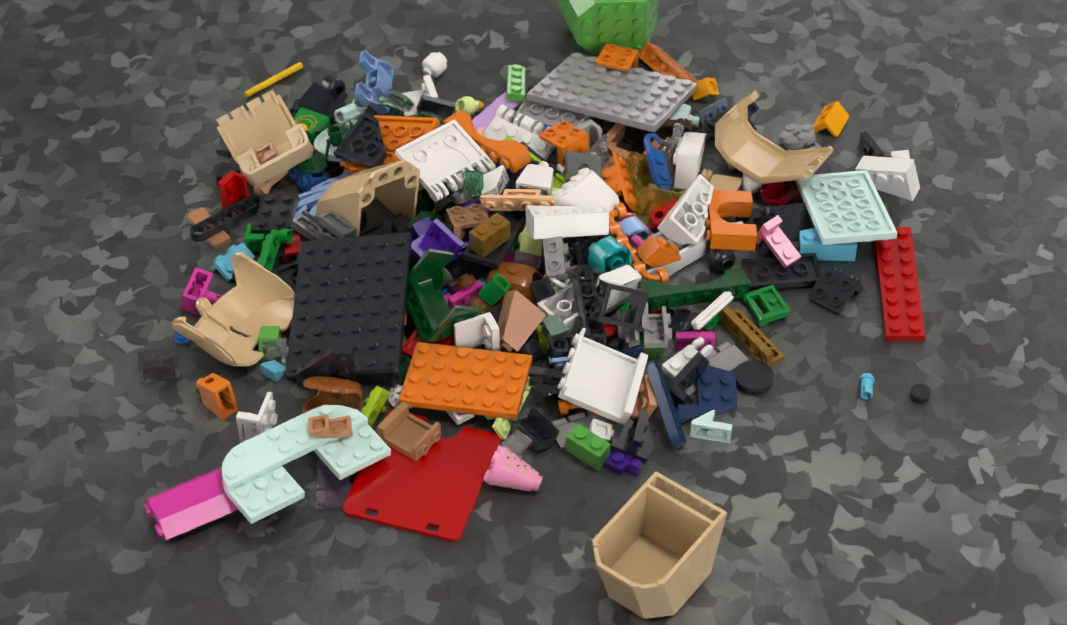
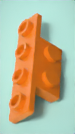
(617, 179)

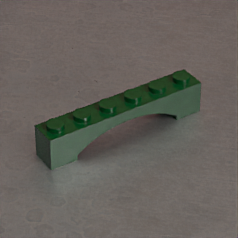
(674, 296)

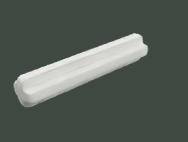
(713, 309)

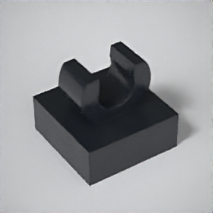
(542, 288)

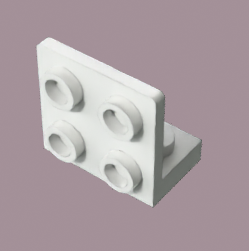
(427, 89)
(478, 331)
(251, 424)

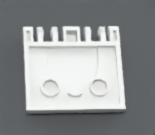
(522, 129)
(444, 157)

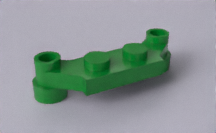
(271, 246)

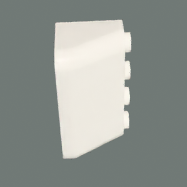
(586, 190)

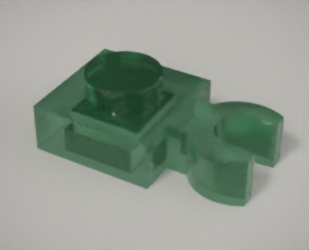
(474, 183)

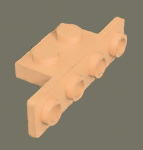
(515, 200)

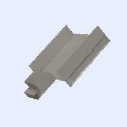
(631, 335)

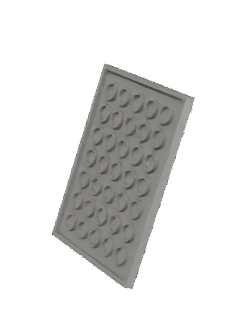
(627, 98)

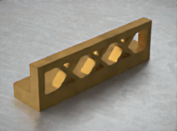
(750, 336)

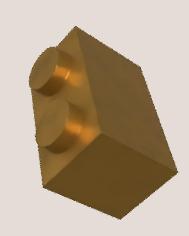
(489, 235)

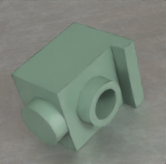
(553, 327)

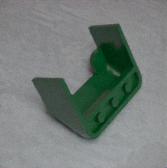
(427, 301)

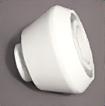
(750, 184)

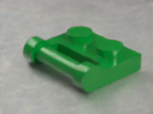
(771, 302)

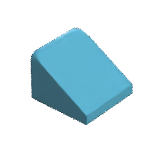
(273, 370)

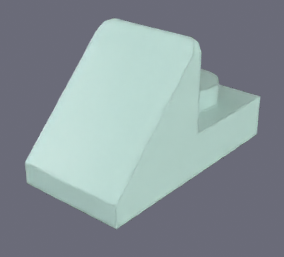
(706, 428)

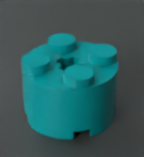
(608, 255)

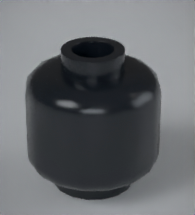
(333, 85)
(722, 259)

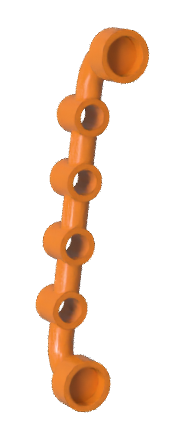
(620, 212)

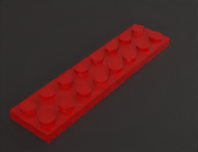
(899, 287)

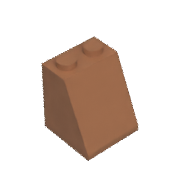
(517, 321)

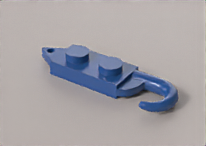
(657, 163)

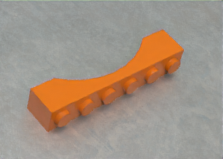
(506, 153)

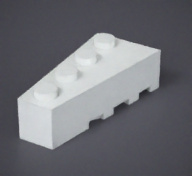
(688, 158)
(566, 221)

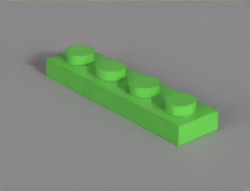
(516, 83)

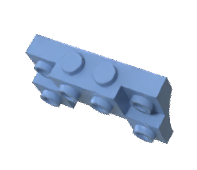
(378, 82)

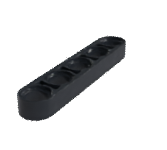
(222, 224)

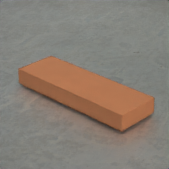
(216, 241)

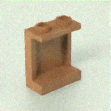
(408, 433)

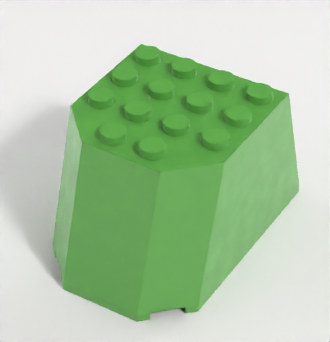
(610, 22)

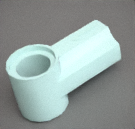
(352, 112)

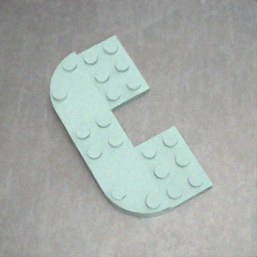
(255, 472)

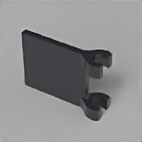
(793, 217)

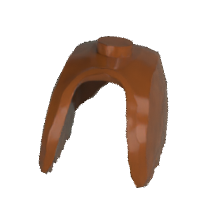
(519, 277)
(333, 392)

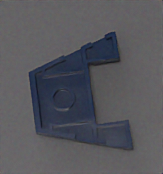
(714, 392)

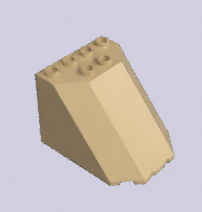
(391, 184)

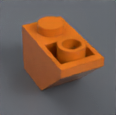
(658, 252)

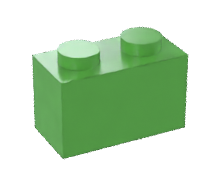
(587, 446)

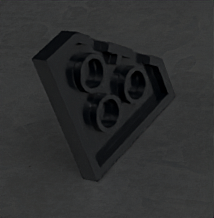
(363, 143)
(336, 363)

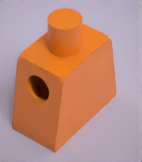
(217, 395)

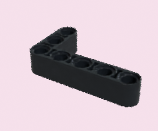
(583, 303)

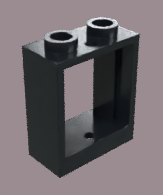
(635, 307)

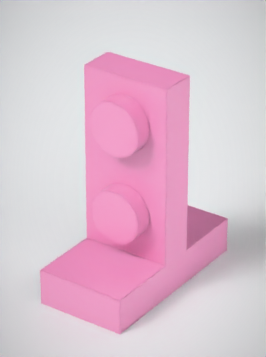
(778, 242)

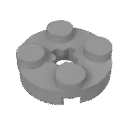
(796, 136)

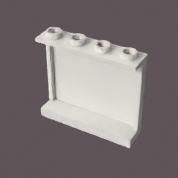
(601, 379)

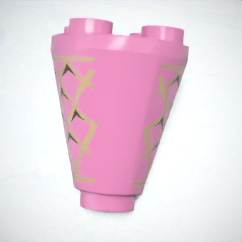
(511, 471)

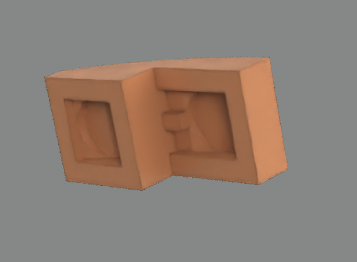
(265, 152)
(324, 427)

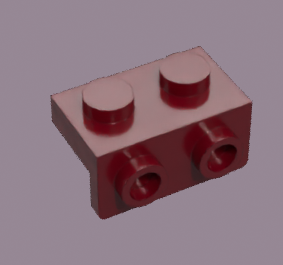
(778, 193)

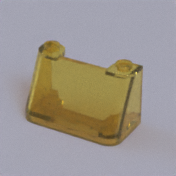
(646, 193)

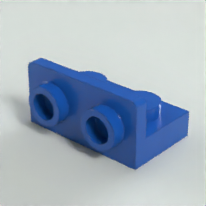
(306, 181)

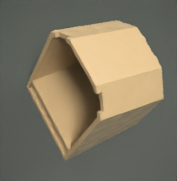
(658, 547)

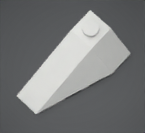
(688, 215)

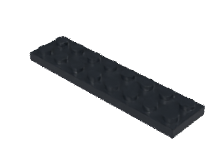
(517, 222)

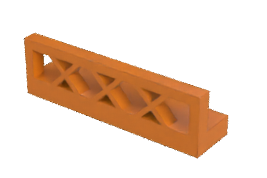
(663, 63)

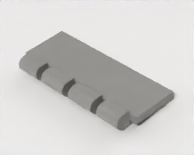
(725, 358)
(565, 427)

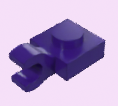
(621, 462)

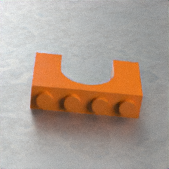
(726, 234)

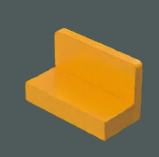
(833, 118)

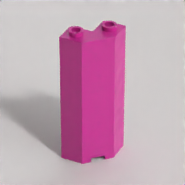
(189, 504)

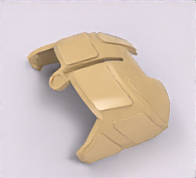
(255, 302)

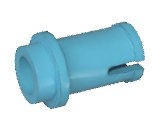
(866, 381)

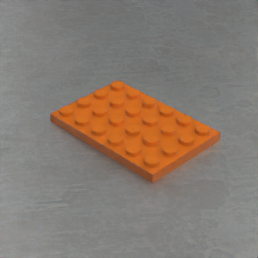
(466, 380)

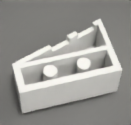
(892, 175)

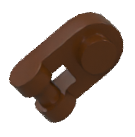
(463, 281)

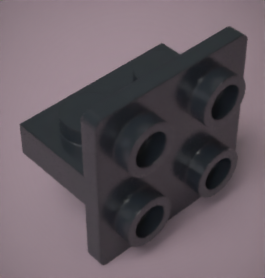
(634, 437)

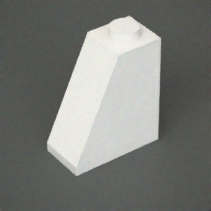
(624, 275)

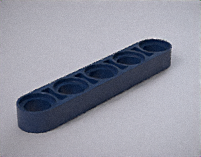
(665, 403)

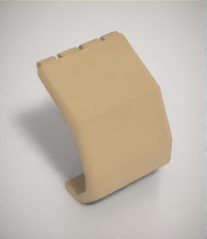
(258, 127)
(759, 156)

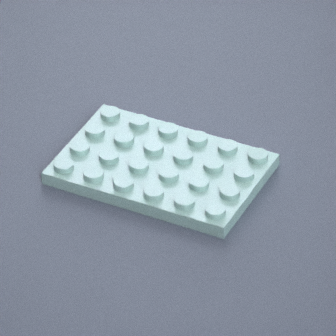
(846, 208)

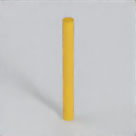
(273, 80)

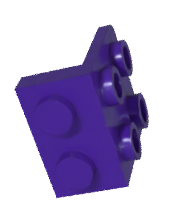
(437, 238)

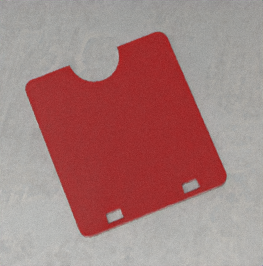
(426, 492)

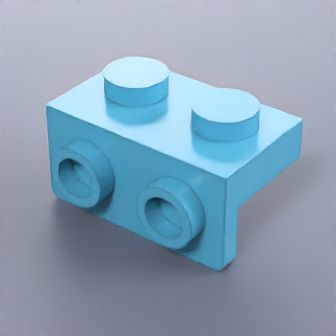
(224, 264)

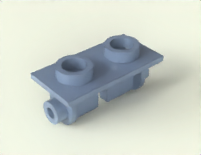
(712, 111)

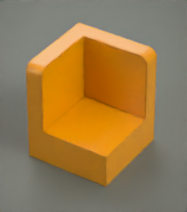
(706, 88)

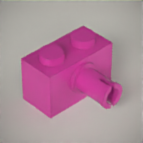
(197, 288)

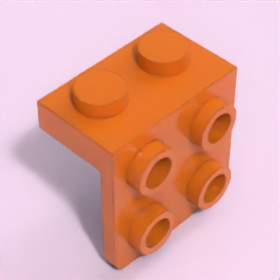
(618, 58)
(566, 138)

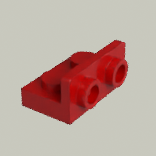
(232, 188)

